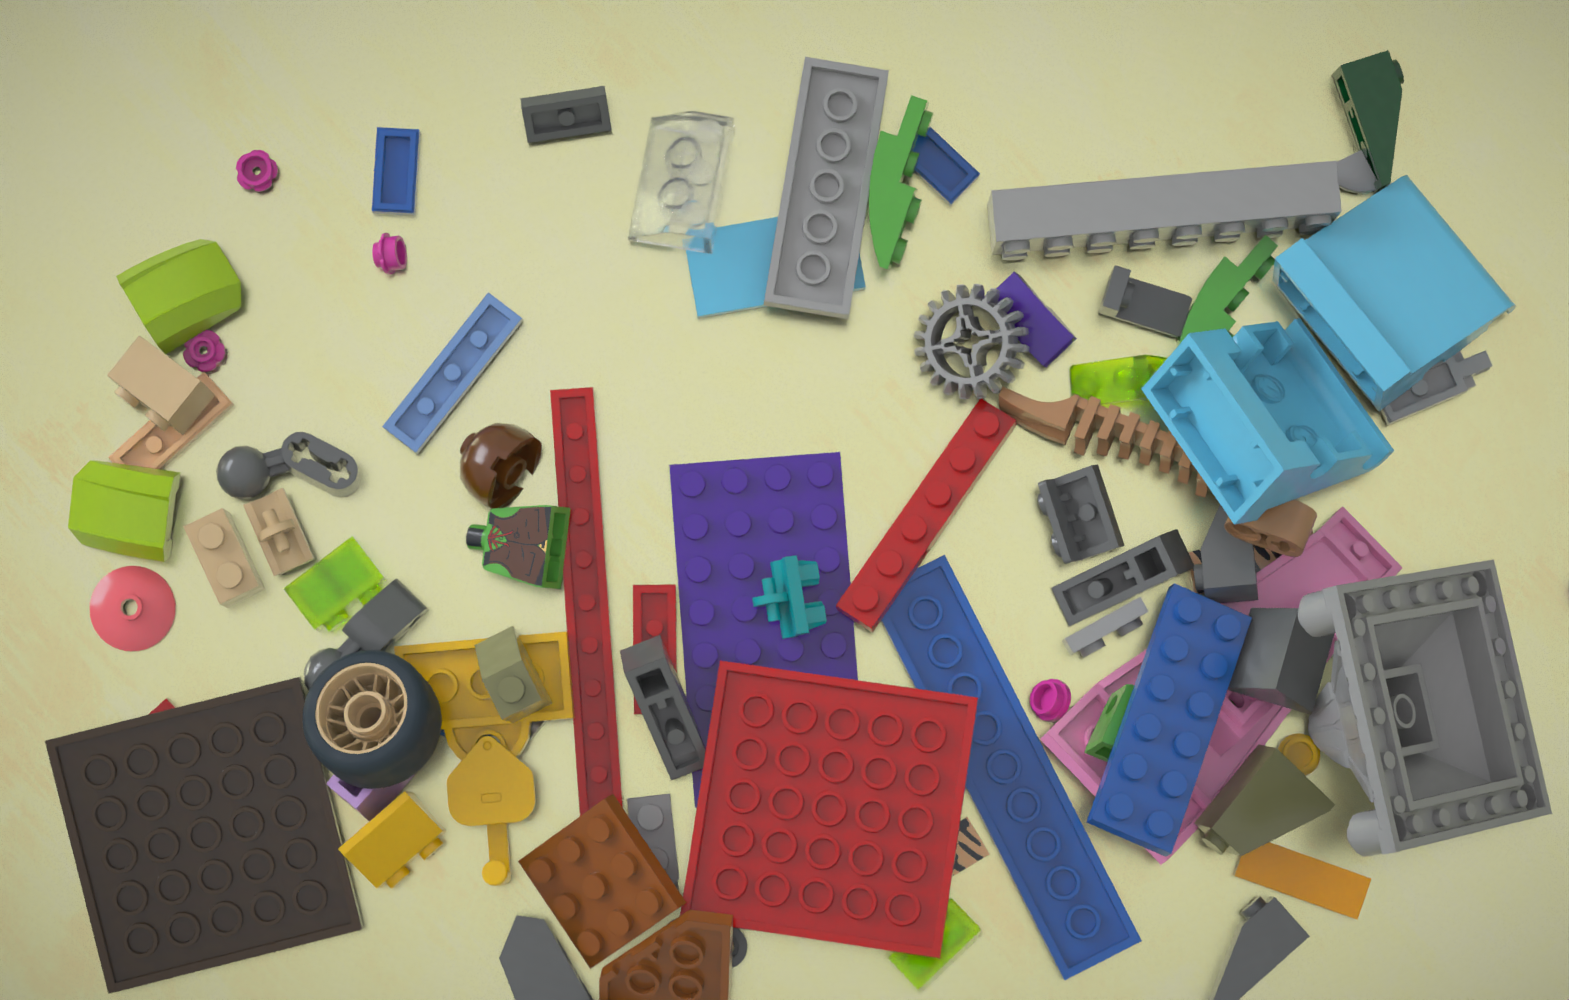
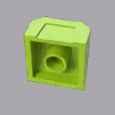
(182, 291)
(124, 509)

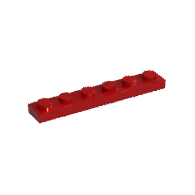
(926, 515)

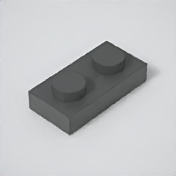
(565, 114)

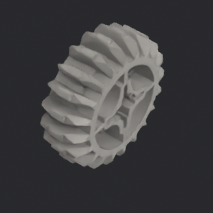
(976, 360)

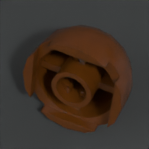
(496, 461)

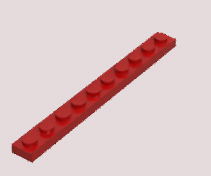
(586, 597)

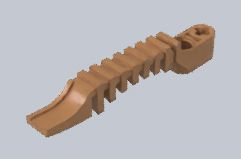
(1278, 529)

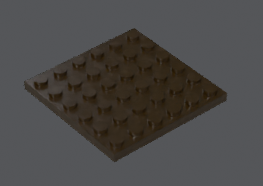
(203, 835)

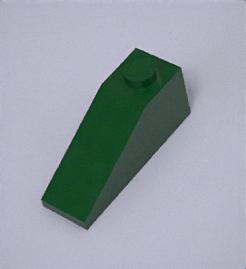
(1372, 103)

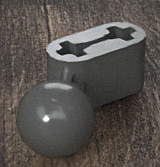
(247, 471)
(372, 627)

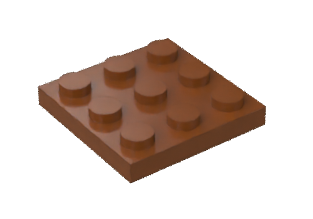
(602, 881)

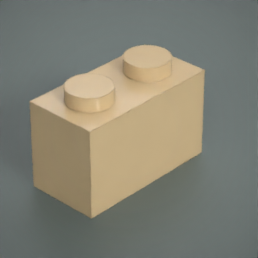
(160, 385)
(224, 557)

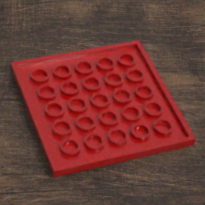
(830, 808)

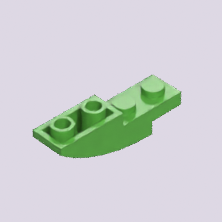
(889, 199)
(1226, 289)

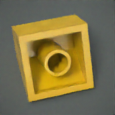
(394, 840)

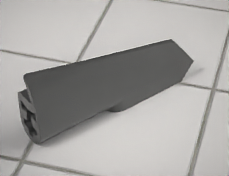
(538, 964)

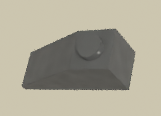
(1226, 565)
(1123, 577)
(664, 706)
(1257, 947)

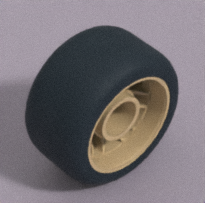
(351, 699)

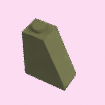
(510, 676)
(1261, 804)

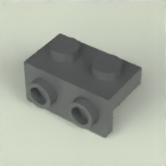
(1080, 515)

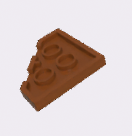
(675, 963)

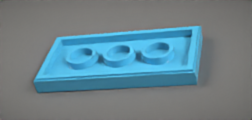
(738, 269)

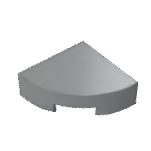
(1356, 174)

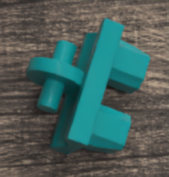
(785, 596)

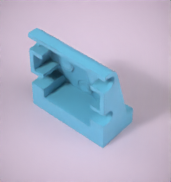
(1390, 290)
(1263, 416)

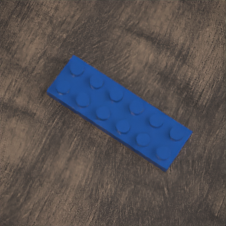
(1169, 720)

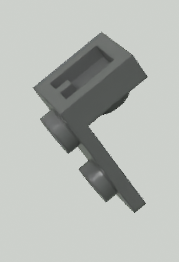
(1144, 303)

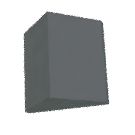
(1280, 660)

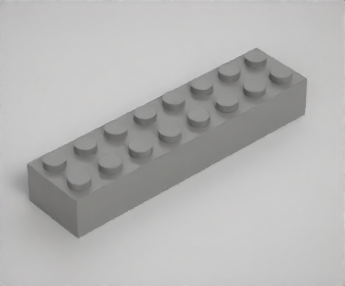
(1163, 209)

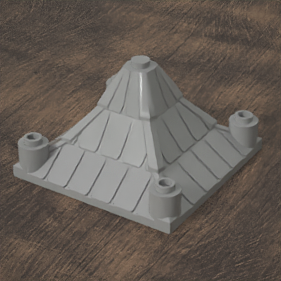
(1426, 706)

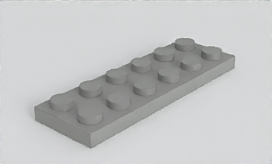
(826, 188)

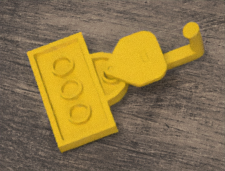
(490, 780)

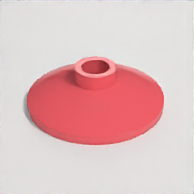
(154, 611)

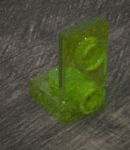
(1114, 378)

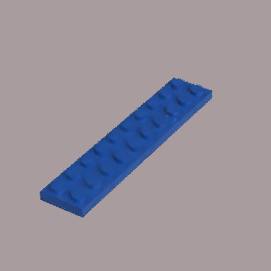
(1011, 775)

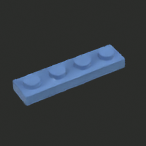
(452, 373)

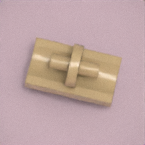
(278, 532)

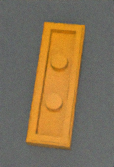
(1304, 878)

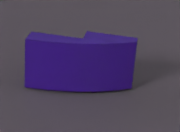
(1047, 332)

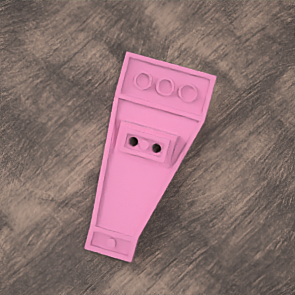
(1332, 556)

